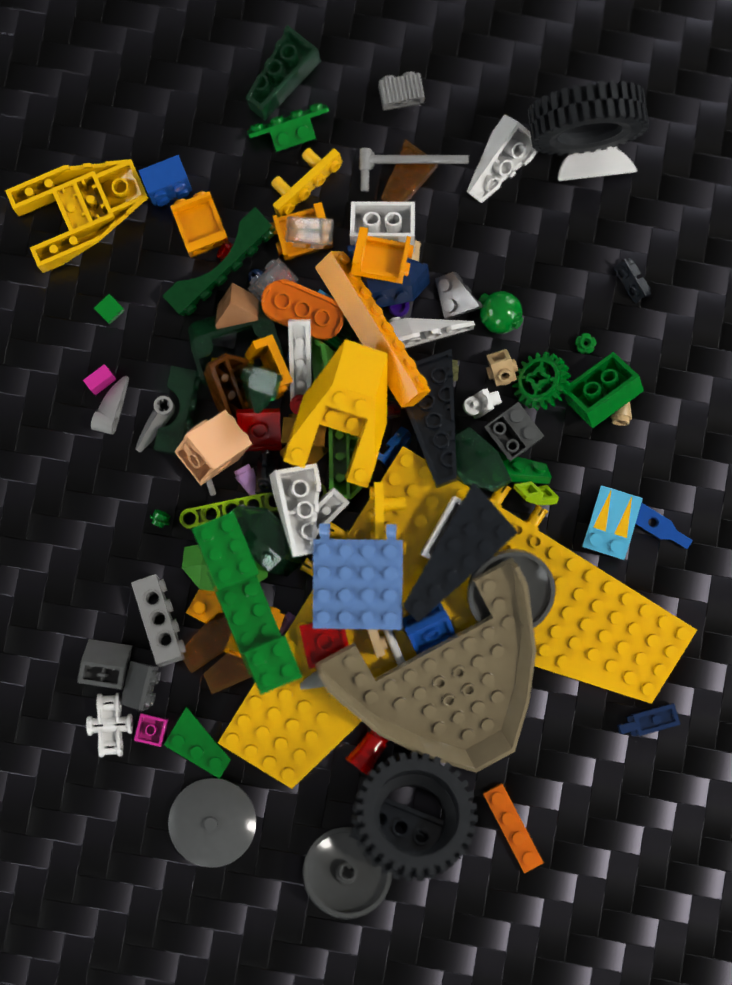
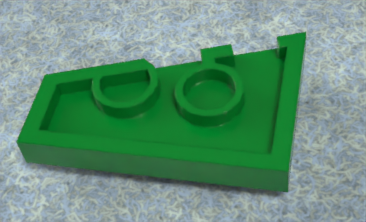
(526, 470)
(195, 744)

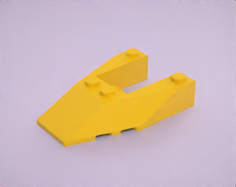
(90, 200)
(348, 398)

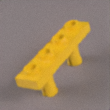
(314, 178)
(381, 505)

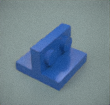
(430, 630)

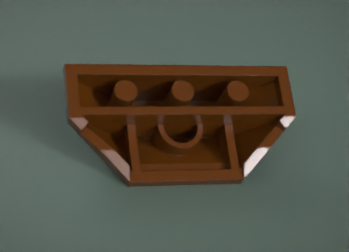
(225, 383)

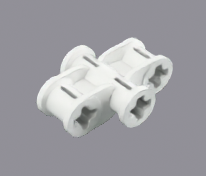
(110, 733)

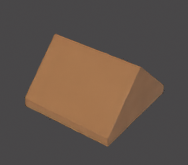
(236, 307)

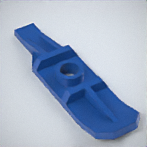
(664, 527)

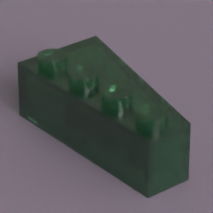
(282, 73)

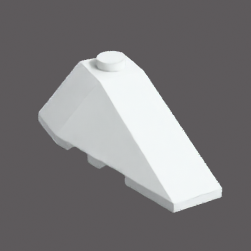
(505, 153)
(419, 331)
(297, 500)

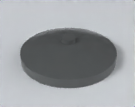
(537, 575)
(212, 822)
(341, 877)

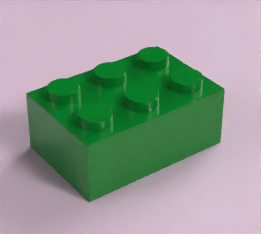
(603, 389)

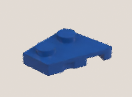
(401, 438)

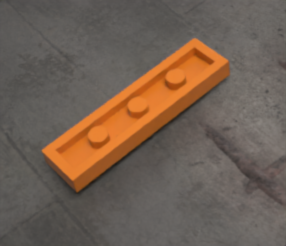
(513, 828)

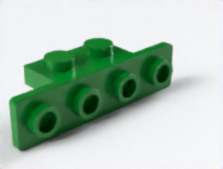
(290, 130)

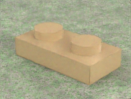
(379, 643)

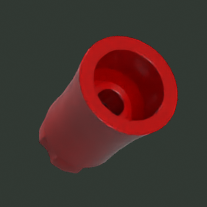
(367, 752)

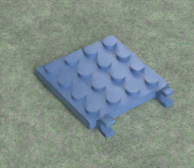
(357, 582)

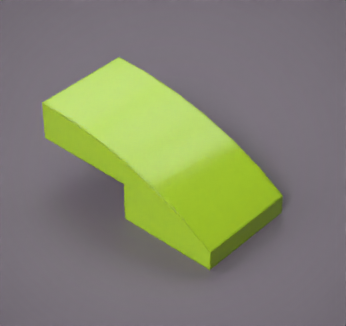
(536, 495)

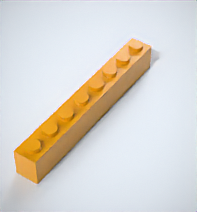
(372, 327)

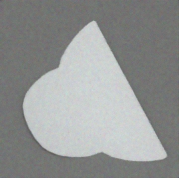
(596, 164)

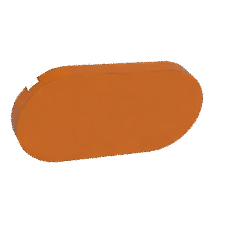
(290, 300)

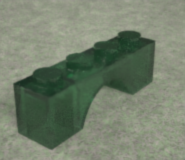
(184, 384)

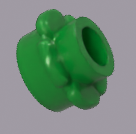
(585, 337)
(160, 518)

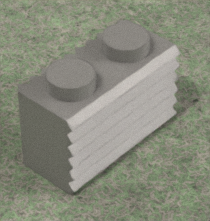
(401, 91)

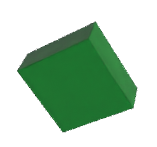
(109, 309)

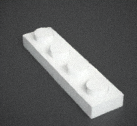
(300, 355)

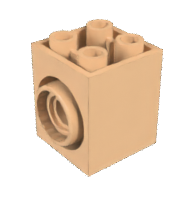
(212, 446)

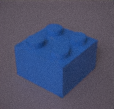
(165, 181)

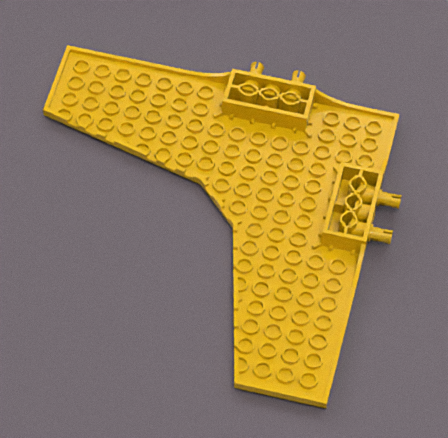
(592, 633)

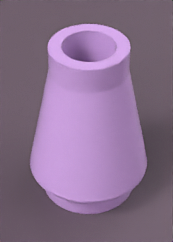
(247, 478)

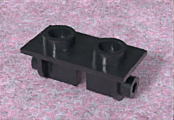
(627, 273)
(265, 466)

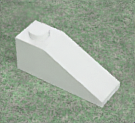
(330, 506)

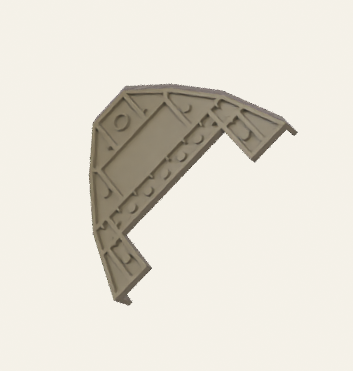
(459, 696)

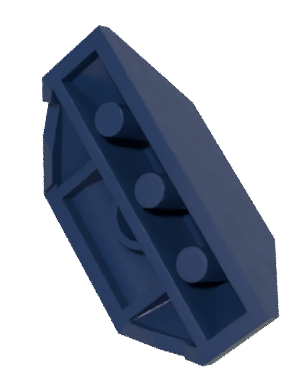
(391, 293)

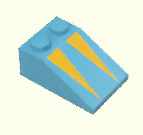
(612, 522)

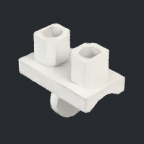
(481, 403)

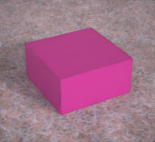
(99, 379)
(151, 729)

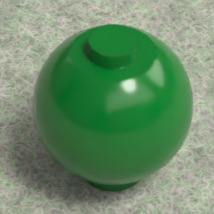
(500, 312)

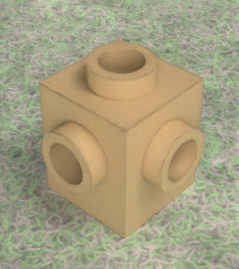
(501, 368)

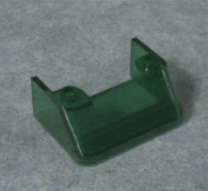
(204, 331)

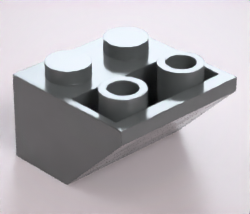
(514, 431)
(105, 664)
(140, 685)

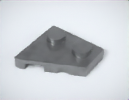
(455, 296)

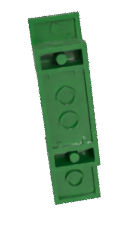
(244, 603)

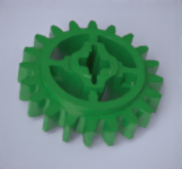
(545, 387)

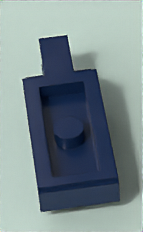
(650, 721)

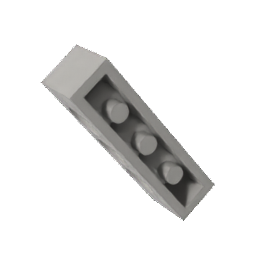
(143, 591)

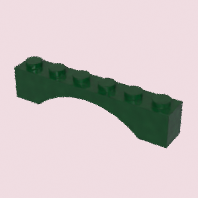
(251, 233)

